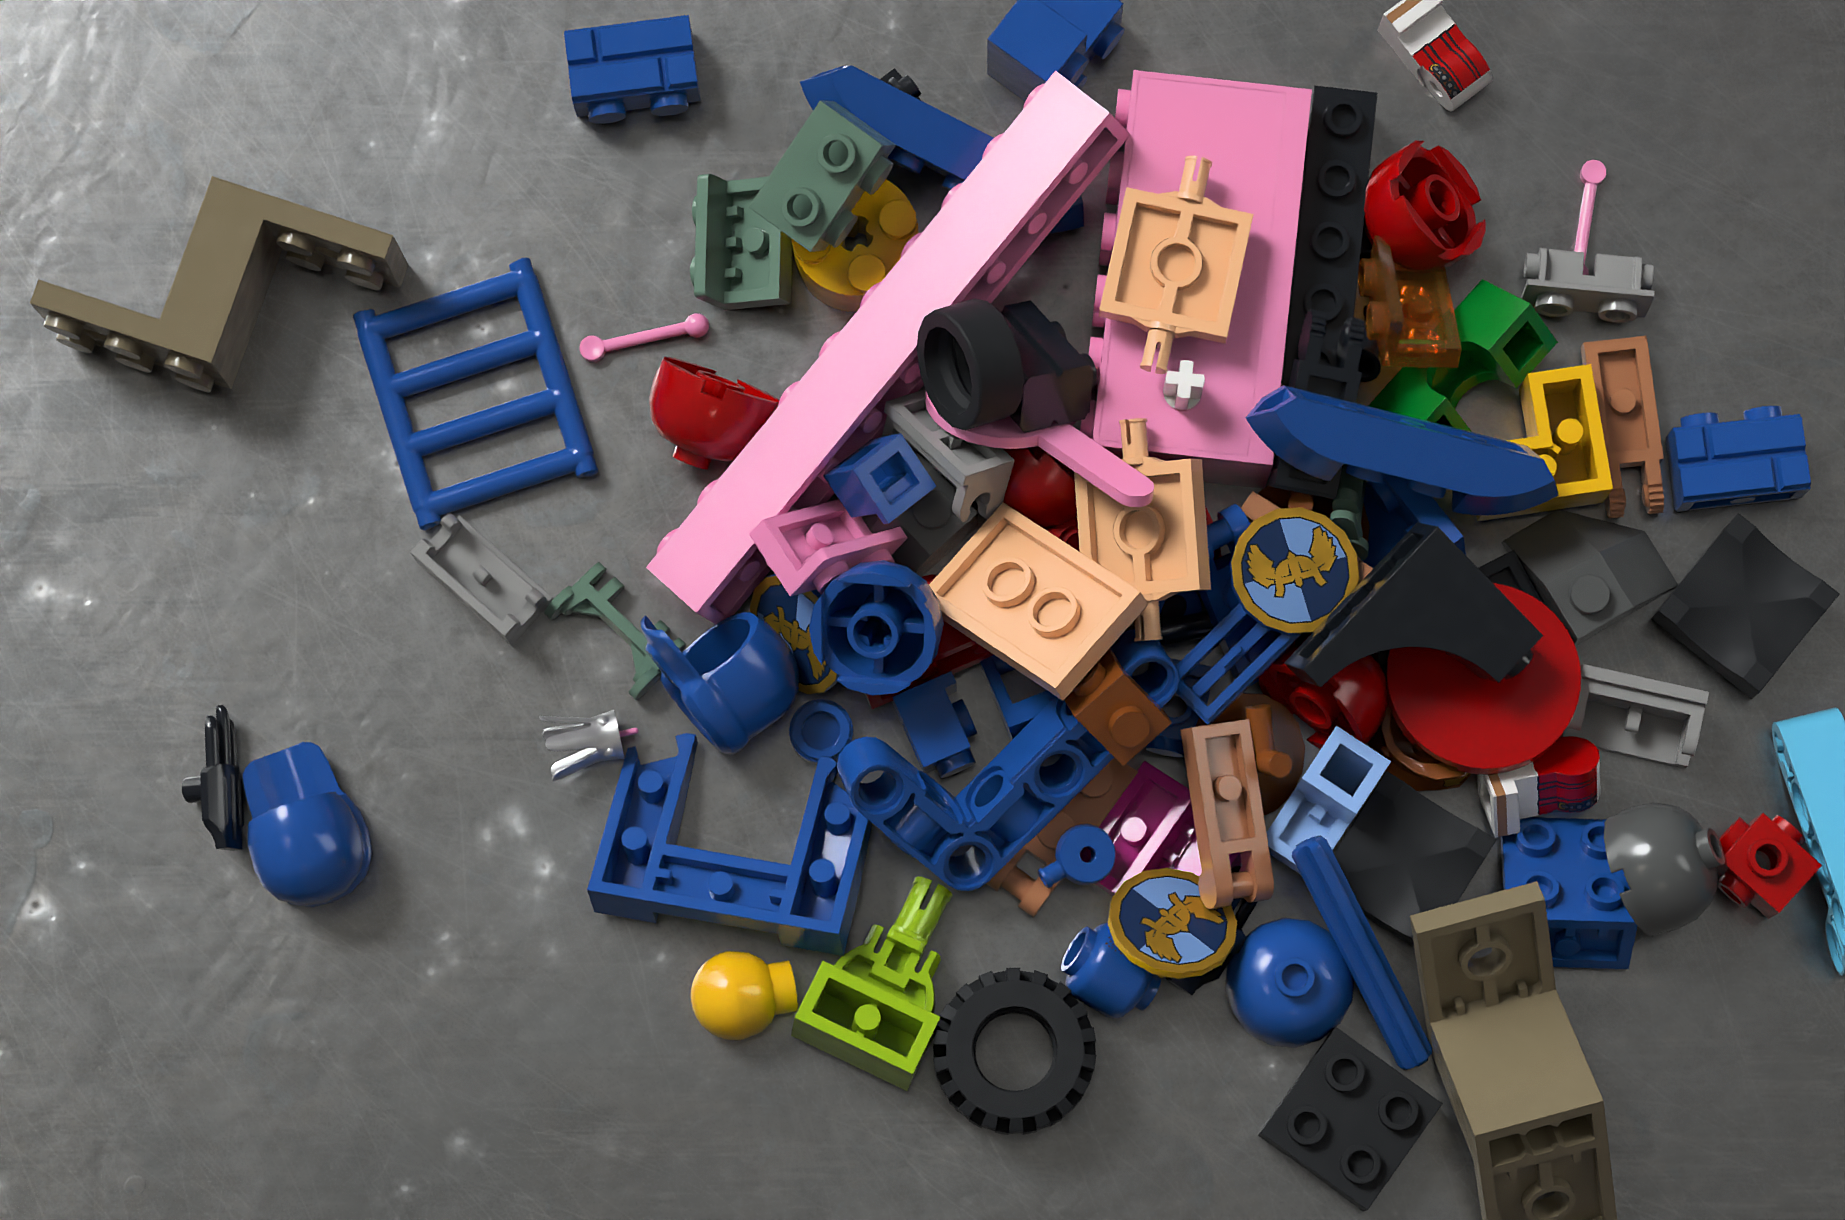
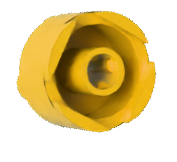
(844, 276)

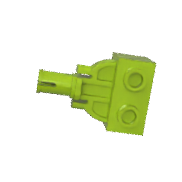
(875, 1004)

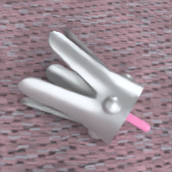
(596, 734)

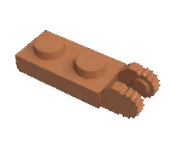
(1627, 417)

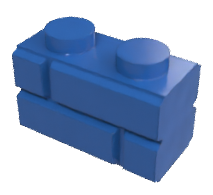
(632, 68)
(1737, 460)

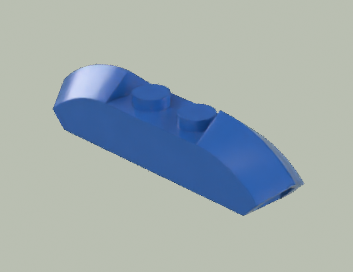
(916, 128)
(1326, 432)

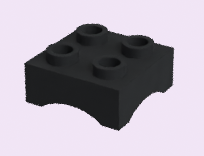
(1745, 606)
(1408, 856)
(1350, 1119)

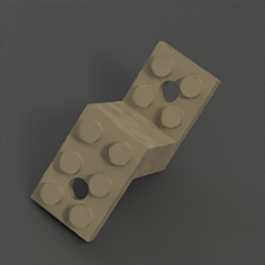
(221, 285)
(1513, 1059)

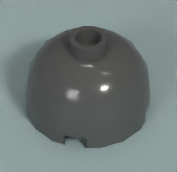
(1665, 863)

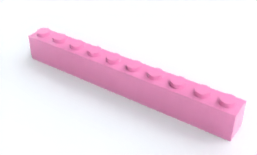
(838, 406)

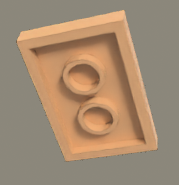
(1035, 601)

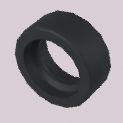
(970, 364)

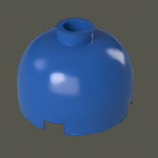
(877, 627)
(1289, 983)

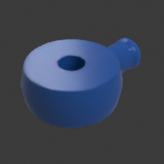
(1068, 859)

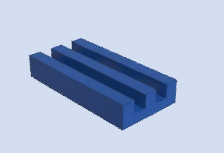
(1193, 695)

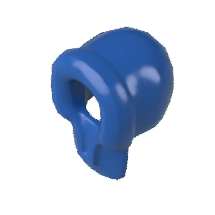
(729, 679)
(303, 829)

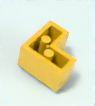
(1568, 434)

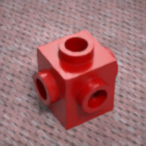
(1786, 863)

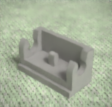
(974, 469)
(482, 578)
(1638, 716)

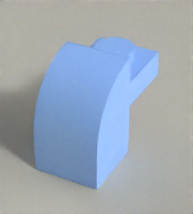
(1327, 795)

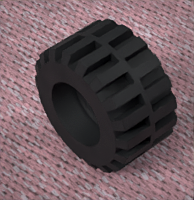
(1024, 994)

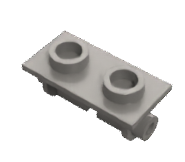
(1613, 292)

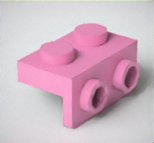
(819, 544)

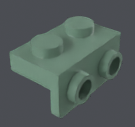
(737, 252)

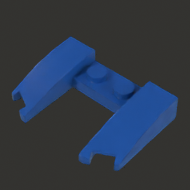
(647, 874)

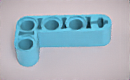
(1813, 768)

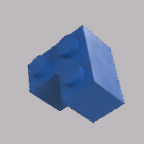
(1049, 38)

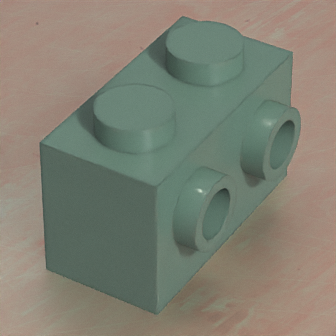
(824, 177)

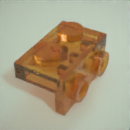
(1408, 312)

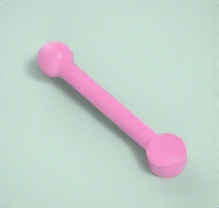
(1591, 175)
(594, 348)

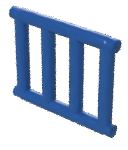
(393, 387)

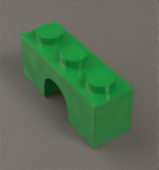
(1499, 341)

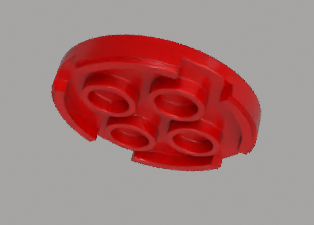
(1483, 722)

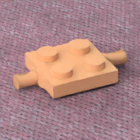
(1176, 265)
(1150, 546)

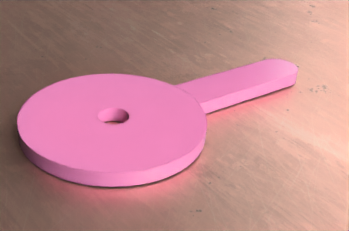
(1067, 446)

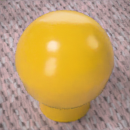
(741, 994)

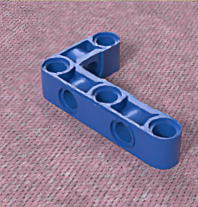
(1008, 798)

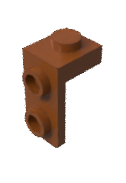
(1116, 709)

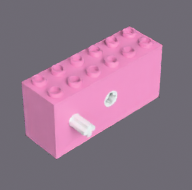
(1258, 160)

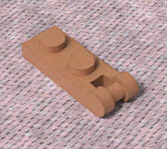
(1087, 807)
(1227, 813)

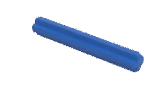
(1362, 952)

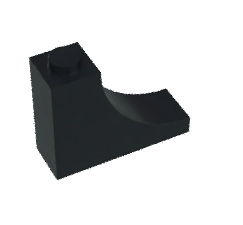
(1421, 598)

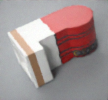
(1435, 51)
(1559, 780)

